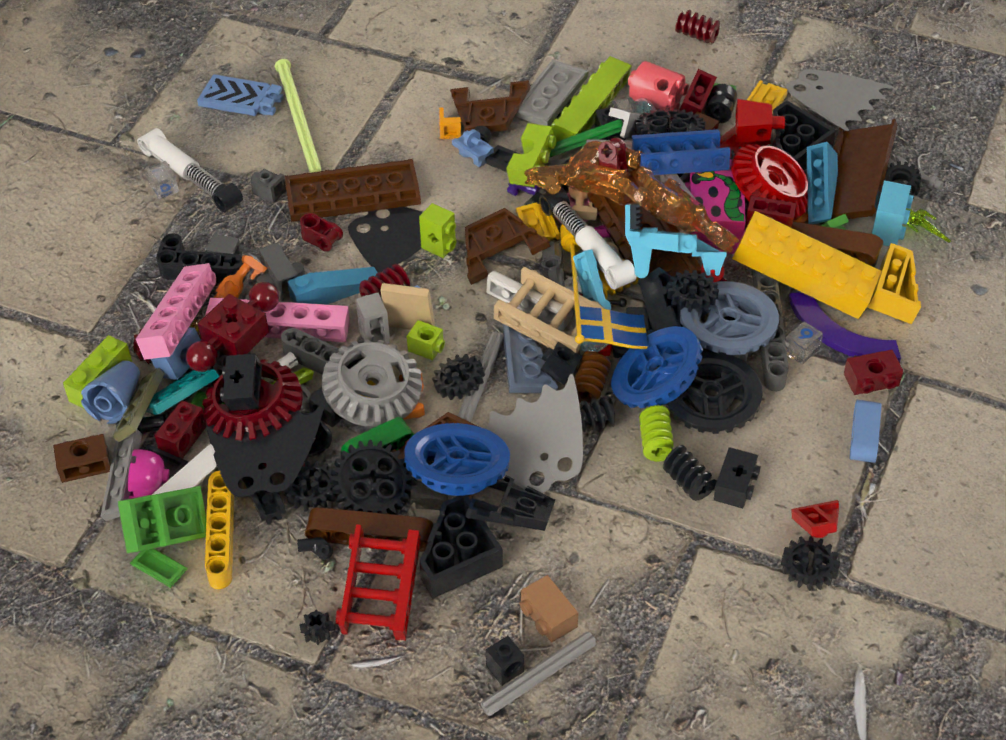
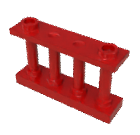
(400, 596)

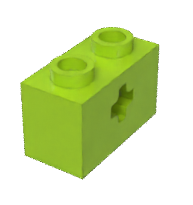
(437, 230)

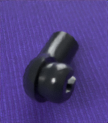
(316, 545)

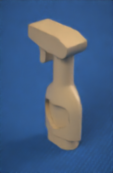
(585, 212)

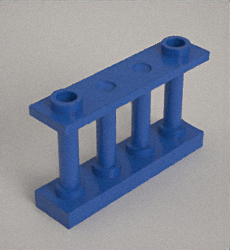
(682, 152)

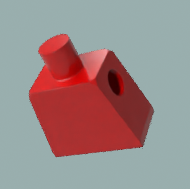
(755, 121)

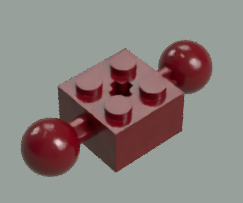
(233, 327)

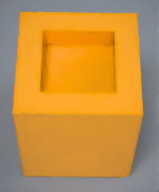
(449, 127)

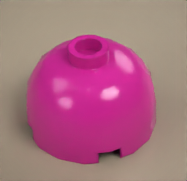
(146, 473)

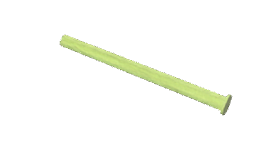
(283, 67)

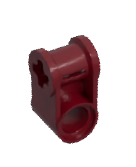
(611, 157)
(318, 231)

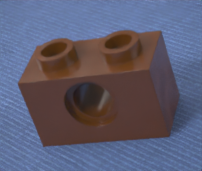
(82, 458)

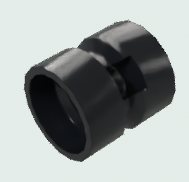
(721, 102)

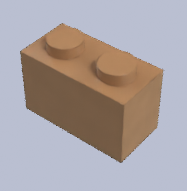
(548, 608)

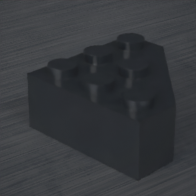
(799, 132)
(458, 549)

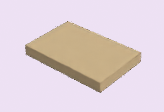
(407, 305)

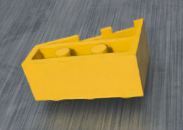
(896, 286)

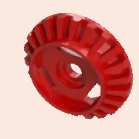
(770, 175)

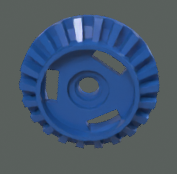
(677, 354)
(481, 454)

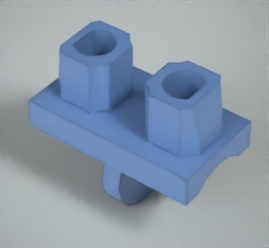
(472, 146)

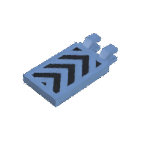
(240, 96)

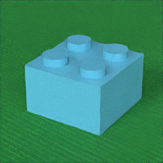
(892, 212)

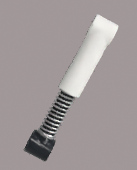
(156, 144)
(608, 261)

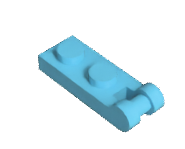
(589, 278)

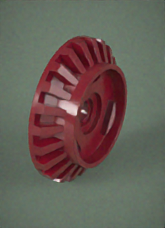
(273, 405)

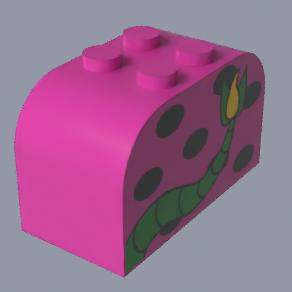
(722, 202)

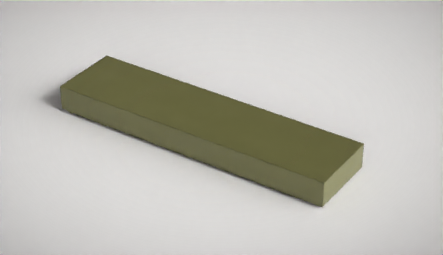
(138, 405)

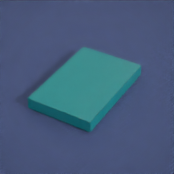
(180, 390)

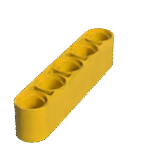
(219, 533)

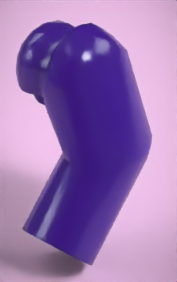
(513, 189)

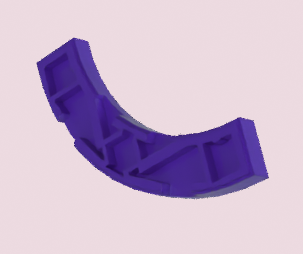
(834, 335)

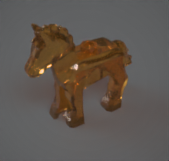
(584, 173)
(675, 207)

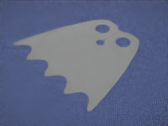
(840, 96)
(541, 427)

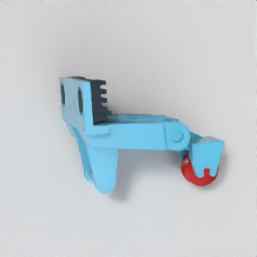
(646, 239)

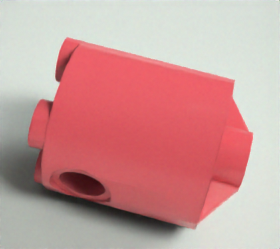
(658, 85)

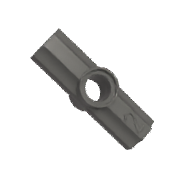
(553, 263)

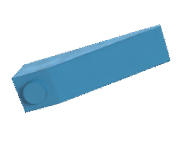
(822, 180)
(328, 285)

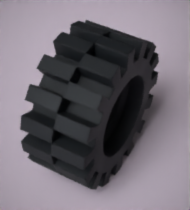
(906, 173)

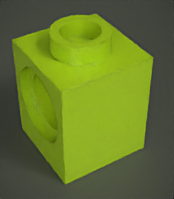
(425, 340)

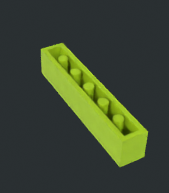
(594, 95)

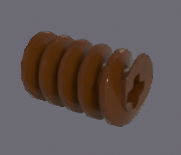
(591, 376)

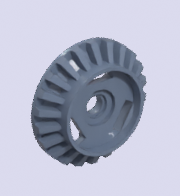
(753, 324)

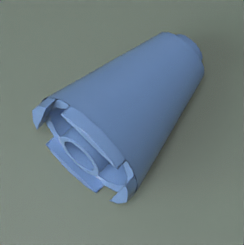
(111, 392)

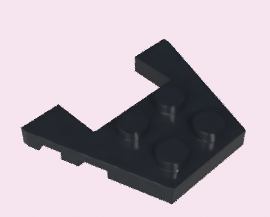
(517, 508)

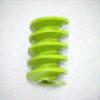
(656, 432)

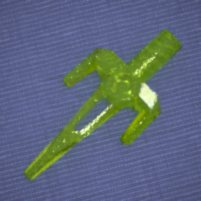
(917, 218)

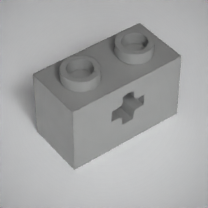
(373, 318)

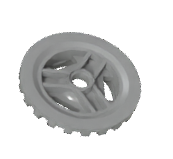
(388, 397)

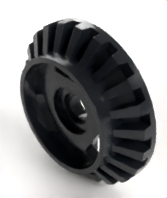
(732, 381)

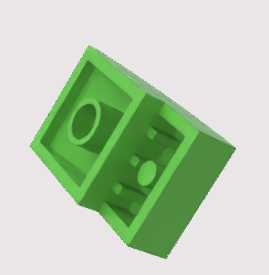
(163, 519)

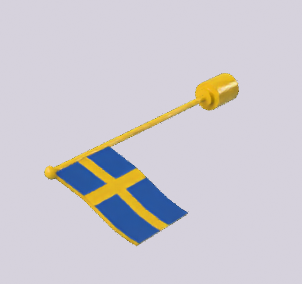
(599, 323)

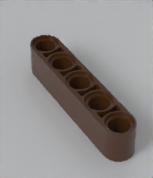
(853, 243)
(338, 524)

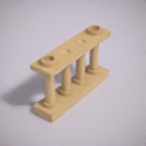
(528, 323)

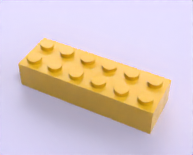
(807, 265)

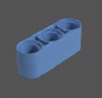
(865, 431)

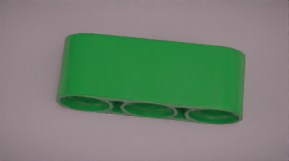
(392, 433)

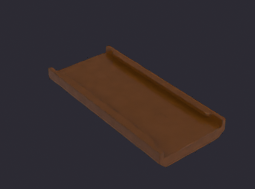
(862, 169)
(353, 189)
(613, 219)

